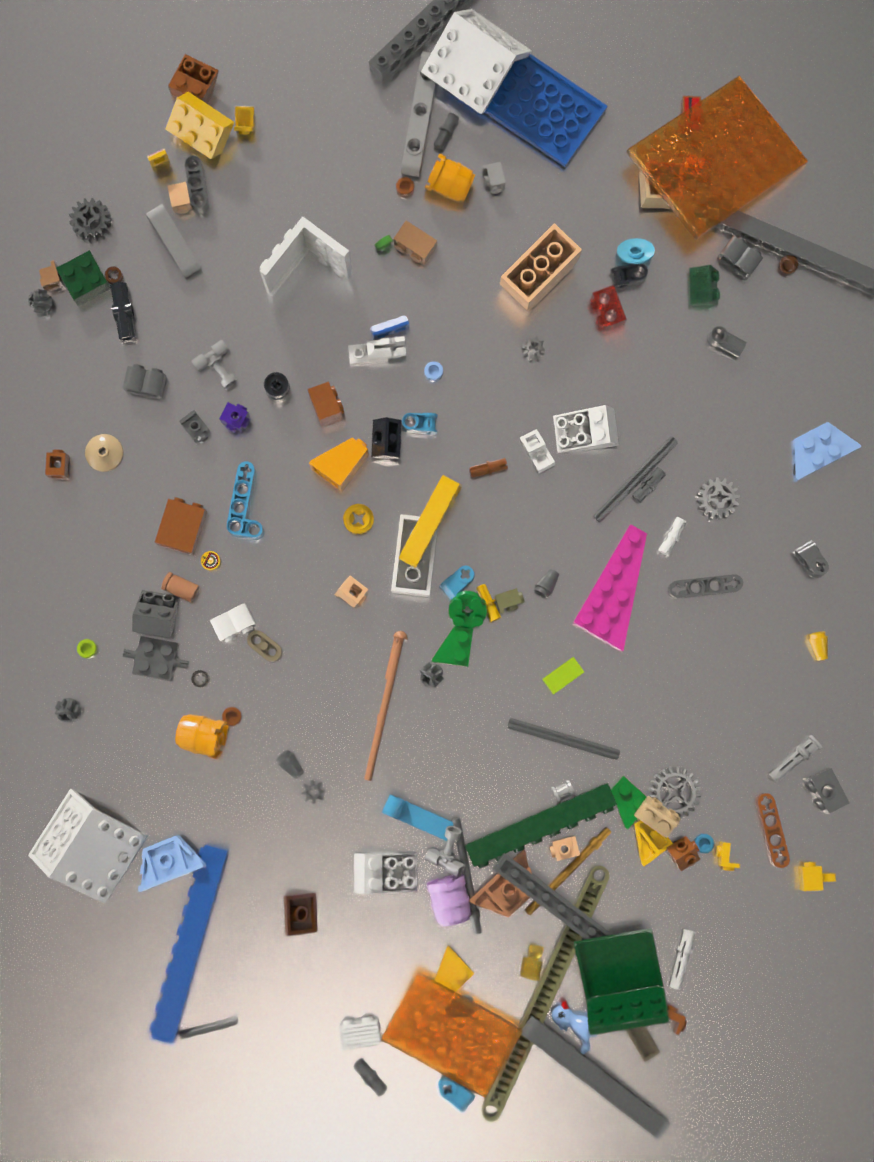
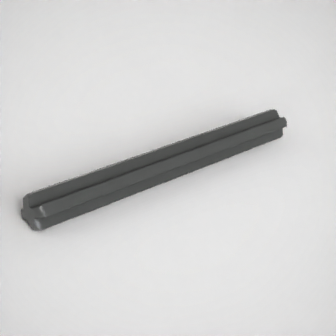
(635, 479)
(563, 739)

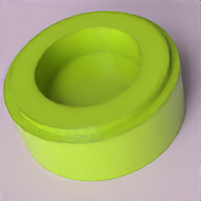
(87, 648)

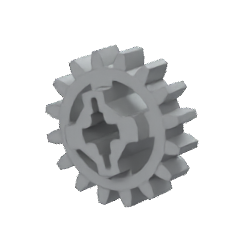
(726, 497)

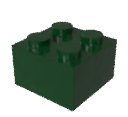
(83, 278)

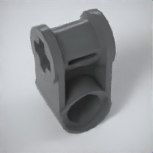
(810, 557)

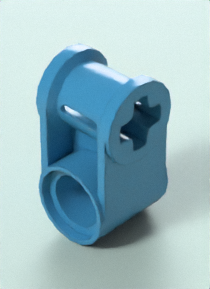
(421, 423)
(455, 584)
(458, 1095)

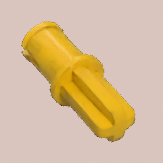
(492, 611)

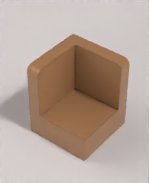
(50, 277)

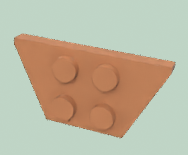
(500, 895)

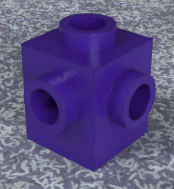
(230, 413)

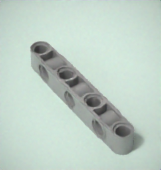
(418, 125)

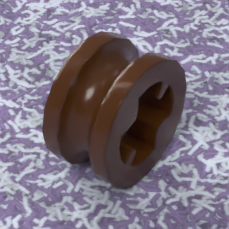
(113, 269)

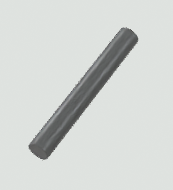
(208, 1028)

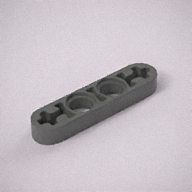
(705, 586)

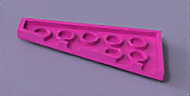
(611, 599)

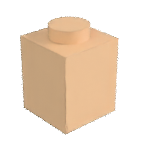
(179, 198)

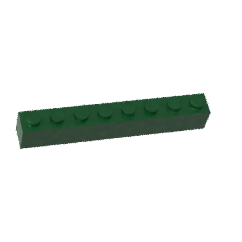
(540, 825)

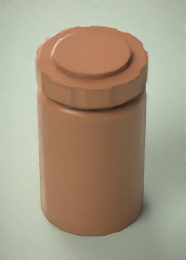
(180, 587)

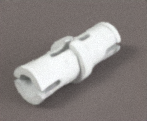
(672, 536)

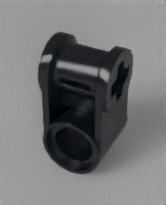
(627, 275)

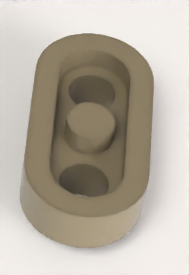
(264, 646)

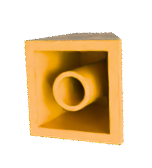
(341, 462)

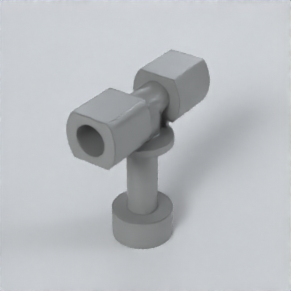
(213, 359)
(446, 856)

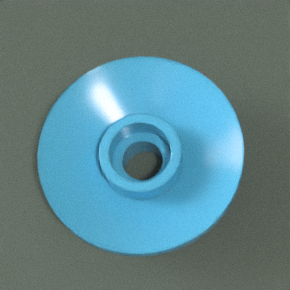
(635, 251)

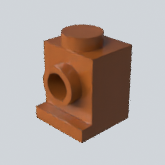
(51, 460)

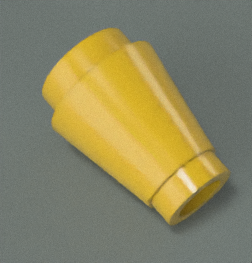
(819, 644)

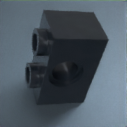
(386, 438)

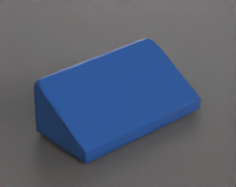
(390, 327)

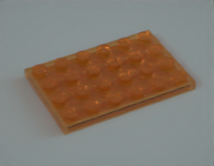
(451, 1034)

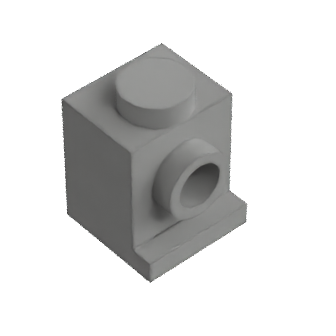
(494, 177)

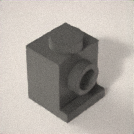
(191, 419)

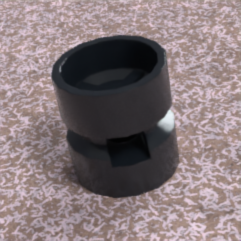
(277, 387)

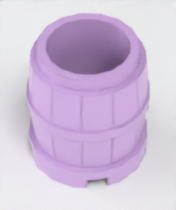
(449, 900)

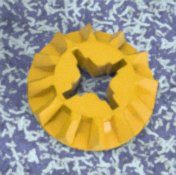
(358, 509)

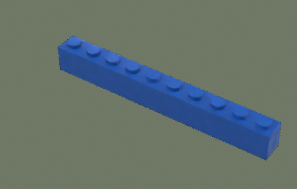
(189, 945)

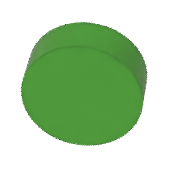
(383, 243)

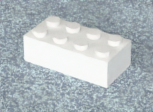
(407, 578)

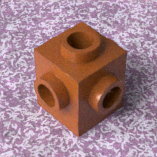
(684, 853)

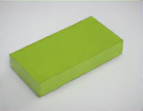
(563, 675)

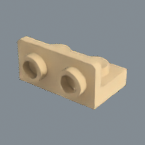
(657, 816)

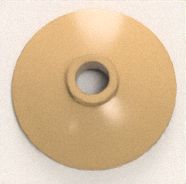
(110, 459)

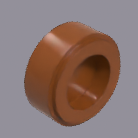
(405, 187)
(232, 716)

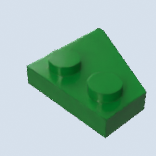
(455, 648)
(628, 800)

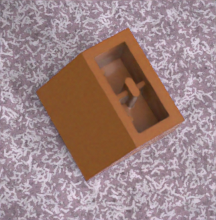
(195, 78)

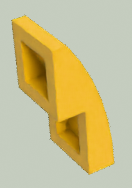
(158, 158)

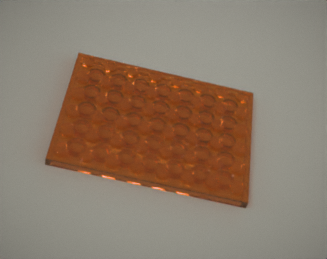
(717, 157)

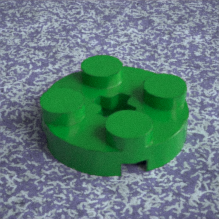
(463, 619)

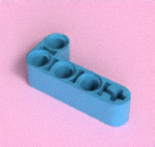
(245, 499)
(416, 816)

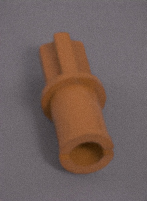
(488, 468)

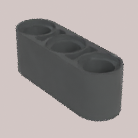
(193, 176)

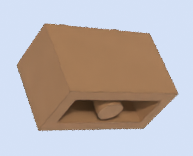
(414, 242)

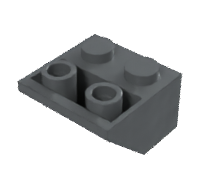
(155, 614)

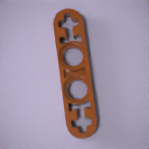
(775, 829)

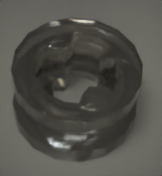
(204, 674)

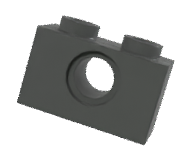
(837, 797)

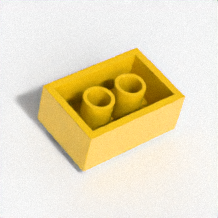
(199, 125)

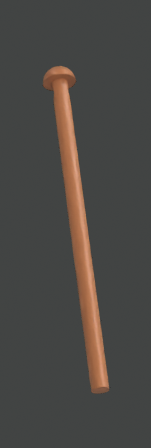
(399, 637)

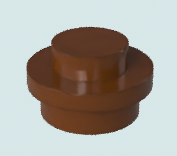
(789, 264)

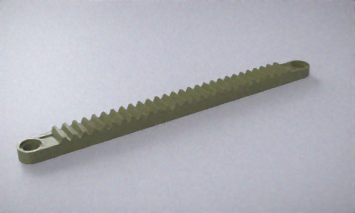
(544, 995)

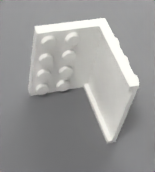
(473, 58)
(293, 249)
(86, 848)

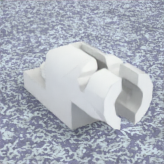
(377, 351)

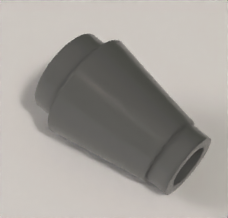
(546, 585)
(289, 763)

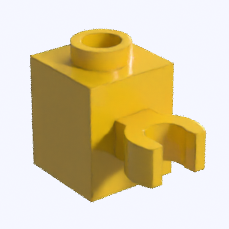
(812, 878)

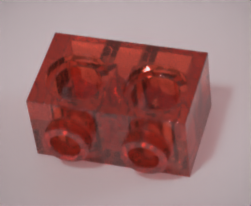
(612, 307)

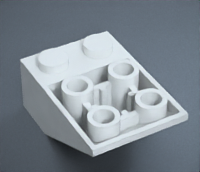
(586, 429)
(385, 872)

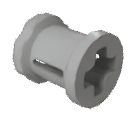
(563, 791)

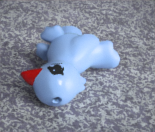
(579, 1024)

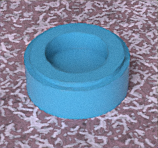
(705, 843)

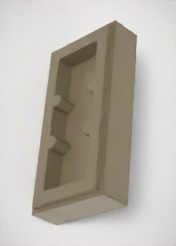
(643, 1043)

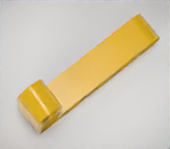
(429, 520)

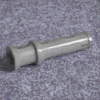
(802, 753)

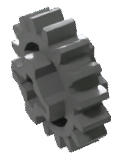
(94, 225)

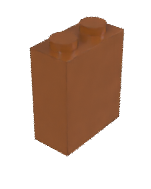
(181, 526)

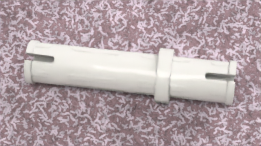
(684, 952)

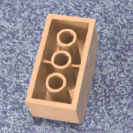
(541, 267)

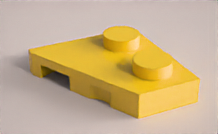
(649, 842)
(453, 970)

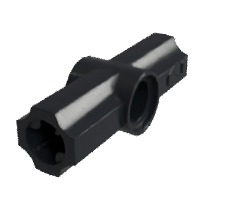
(123, 311)

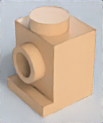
(356, 588)
(572, 845)

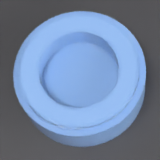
(433, 371)

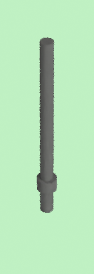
(475, 913)

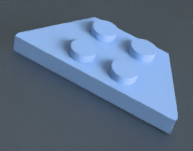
(820, 448)
(167, 862)

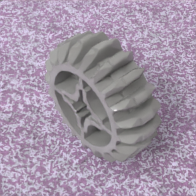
(681, 785)

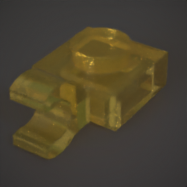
(531, 965)

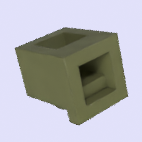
(509, 600)

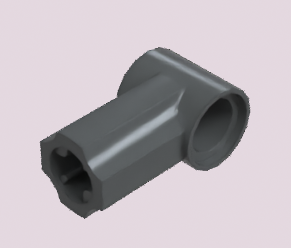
(728, 342)

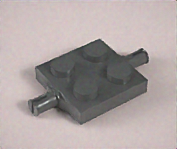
(155, 658)

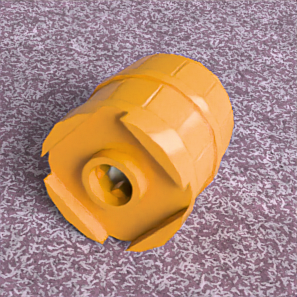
(450, 179)
(201, 735)

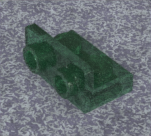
(704, 285)

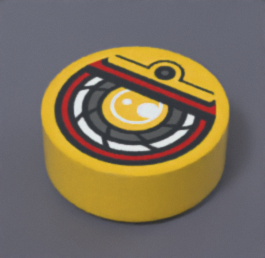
(210, 560)

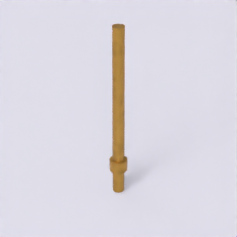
(595, 843)

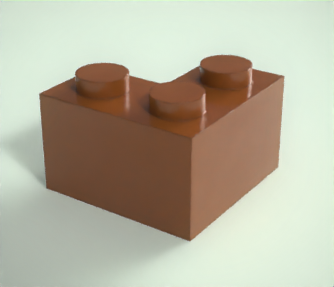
(325, 404)

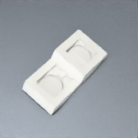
(537, 451)

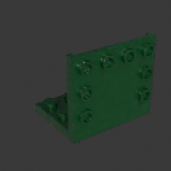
(622, 982)

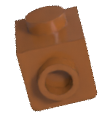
(681, 1023)

